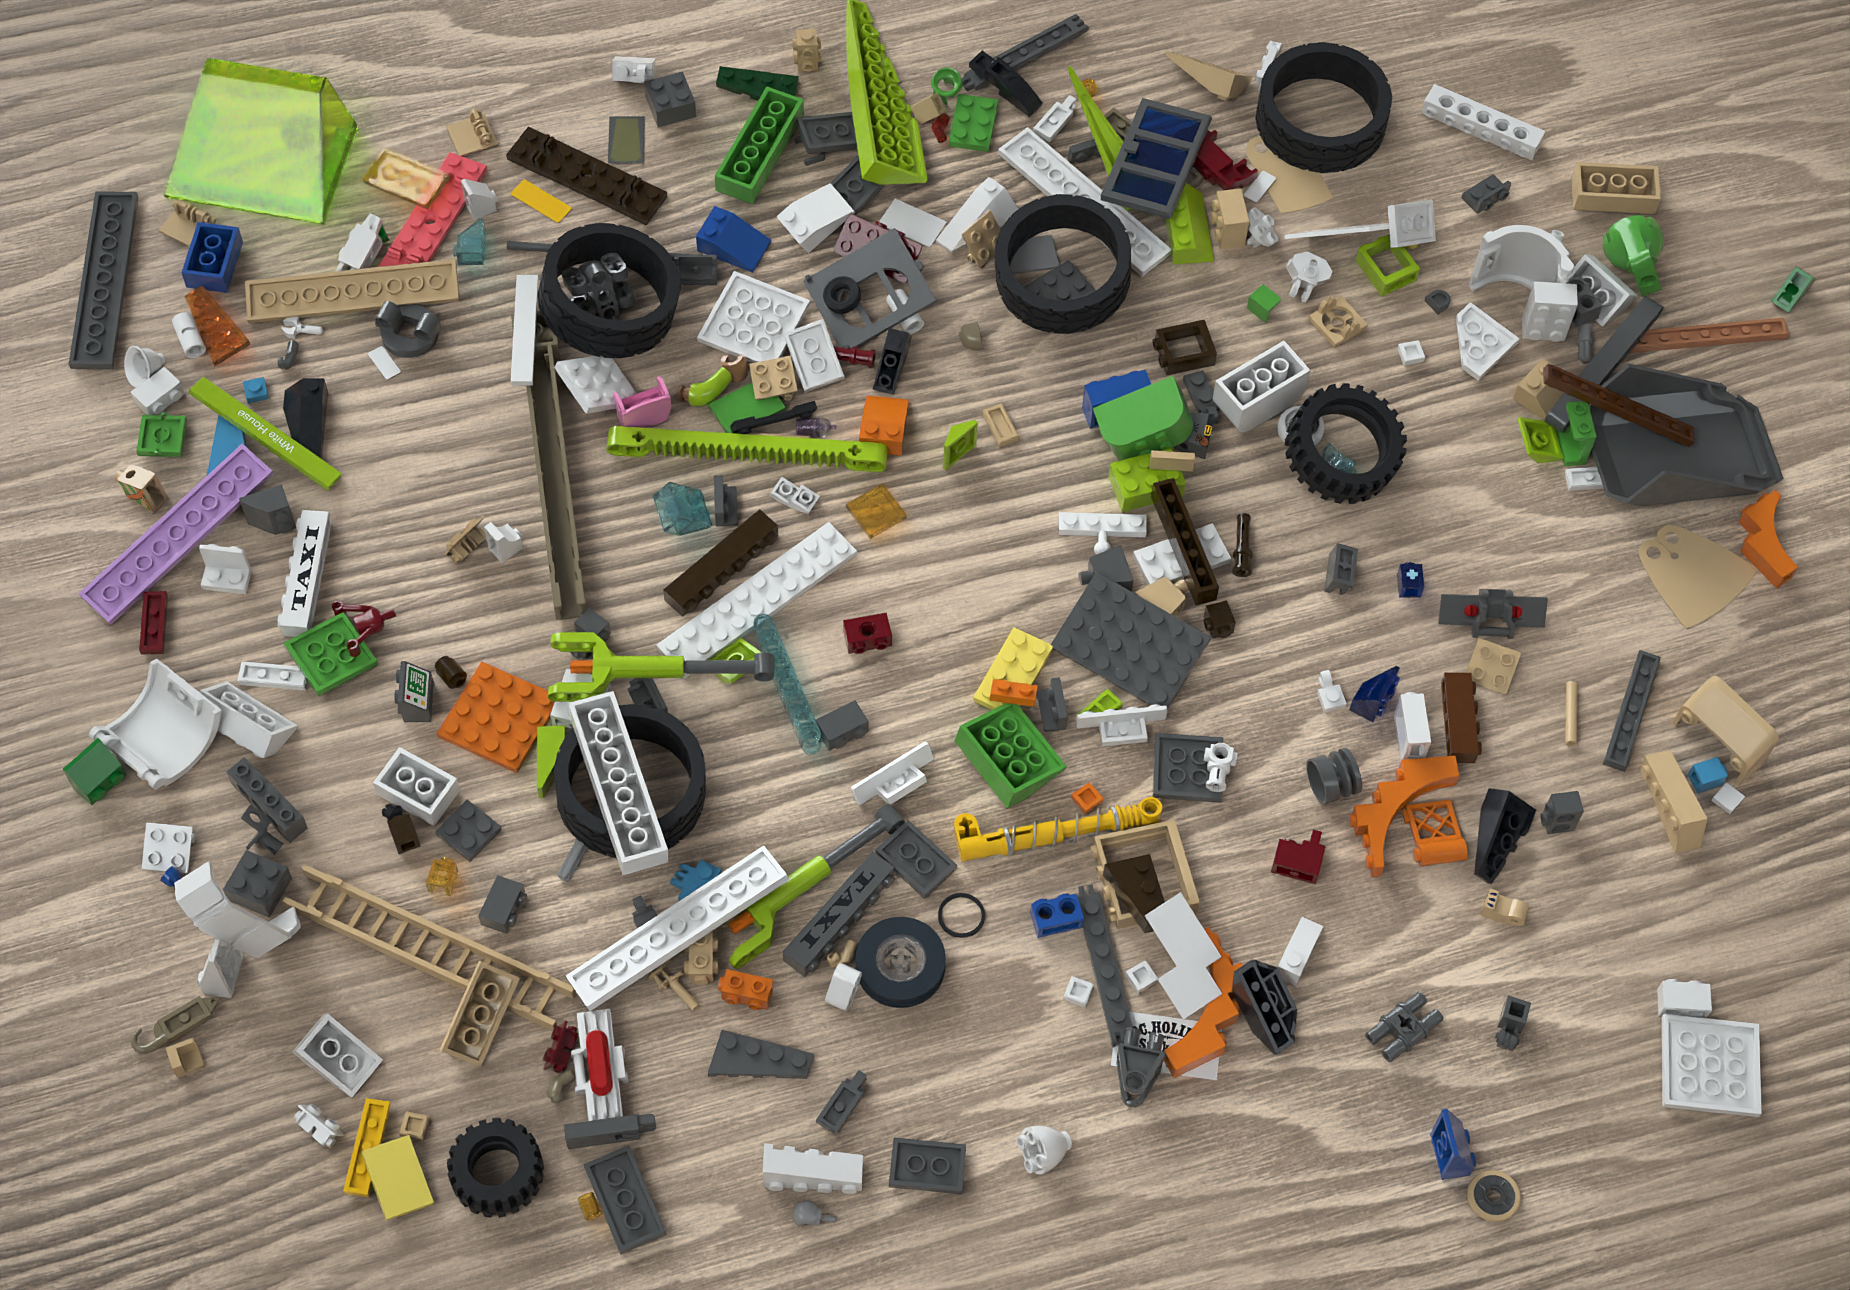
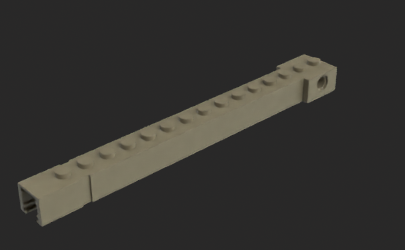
(554, 478)

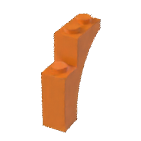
(1762, 544)

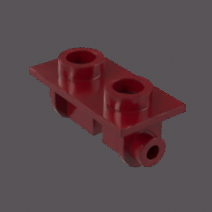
(562, 1038)

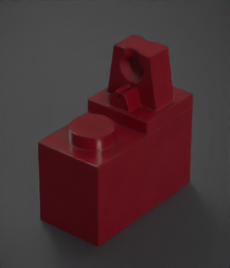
(1299, 860)

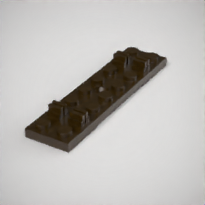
(568, 166)

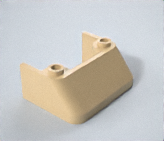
(1732, 723)

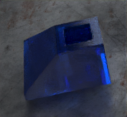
(1375, 693)

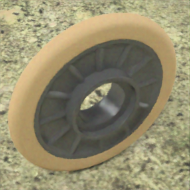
(1488, 1209)

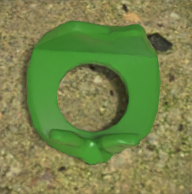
(950, 76)

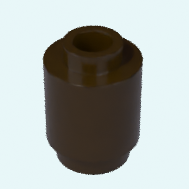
(450, 672)

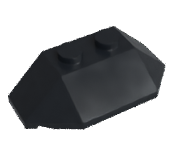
(1266, 1004)

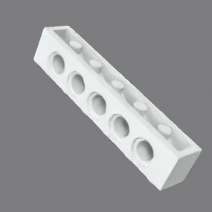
(1483, 122)

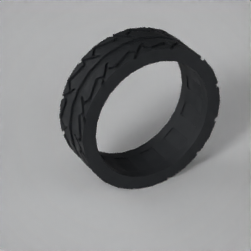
(1331, 63)
(1057, 213)
(600, 335)
(641, 724)

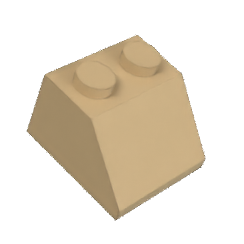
(1535, 394)

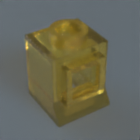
(447, 882)

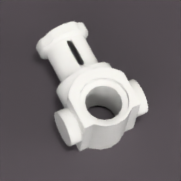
(1217, 766)

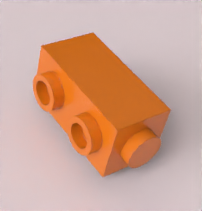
(746, 989)

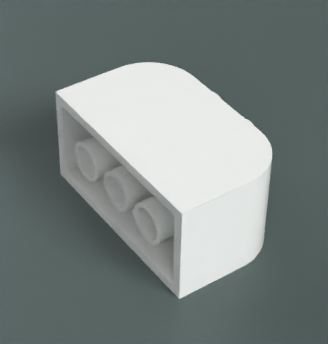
(1261, 387)

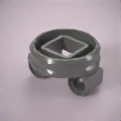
(391, 319)

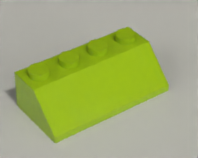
(1189, 229)

